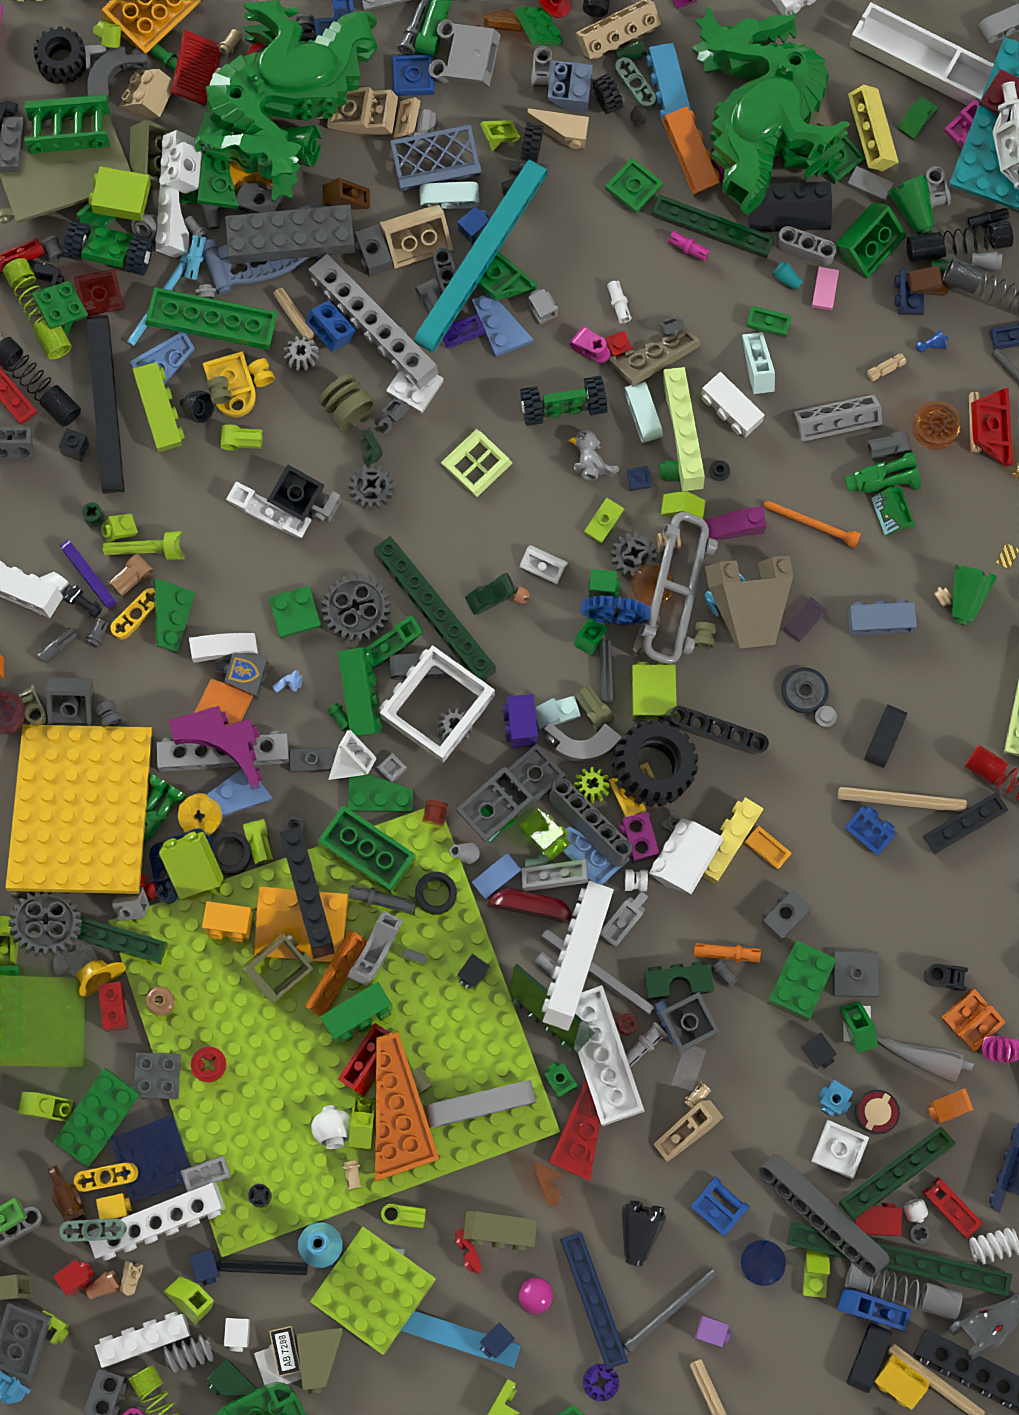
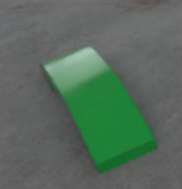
(395, 641)

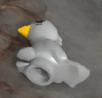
(590, 461)

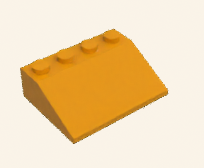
(146, 21)
(280, 912)

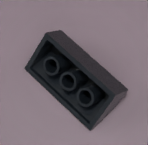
(794, 205)

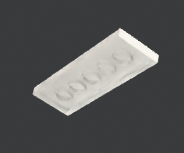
(606, 1061)

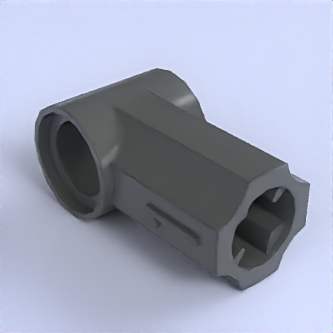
(428, 293)
(895, 444)

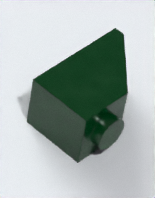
(229, 1381)

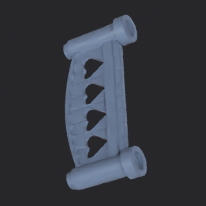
(220, 266)

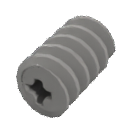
(188, 1353)

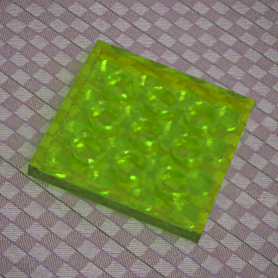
(41, 1022)

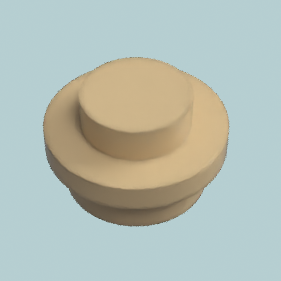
(943, 596)

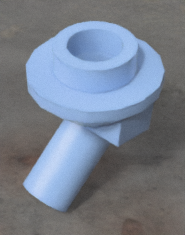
(293, 680)

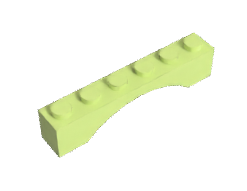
(684, 427)

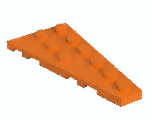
(400, 1125)

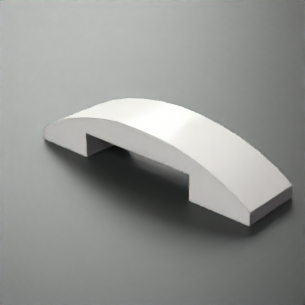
(260, 509)

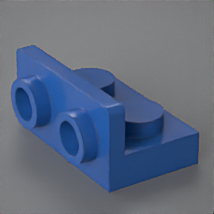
(871, 829)

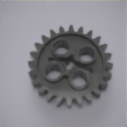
(348, 590)
(45, 941)

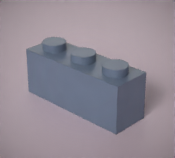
(882, 618)

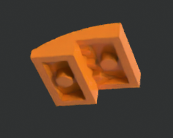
(228, 698)
(973, 1019)

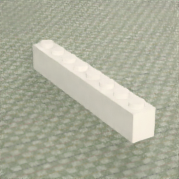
(578, 955)

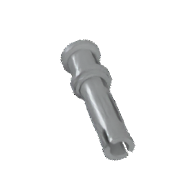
(645, 1043)

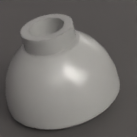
(146, 228)

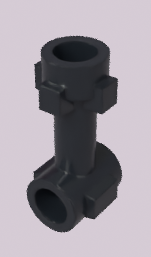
(73, 595)

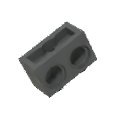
(15, 443)
(100, 1393)

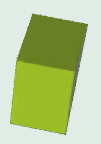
(682, 502)

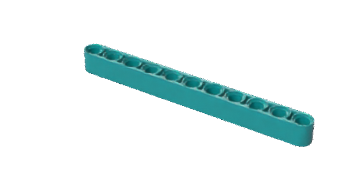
(480, 256)

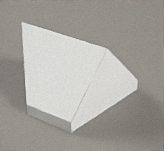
(351, 758)

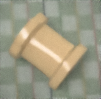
(661, 540)

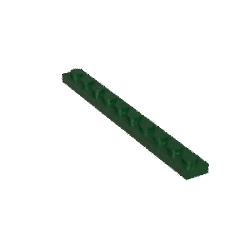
(912, 1262)

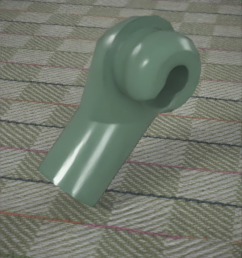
(541, 859)

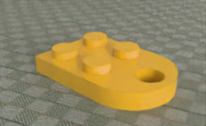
(239, 379)

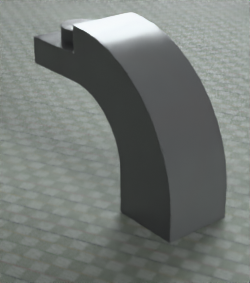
(110, 65)

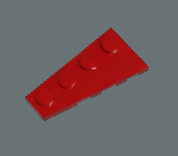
(579, 1138)

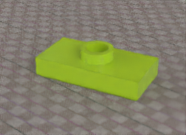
(604, 521)

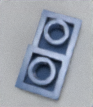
(496, 876)

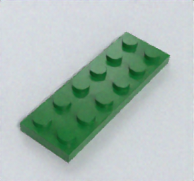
(211, 318)

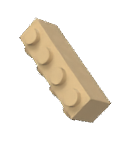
(618, 29)

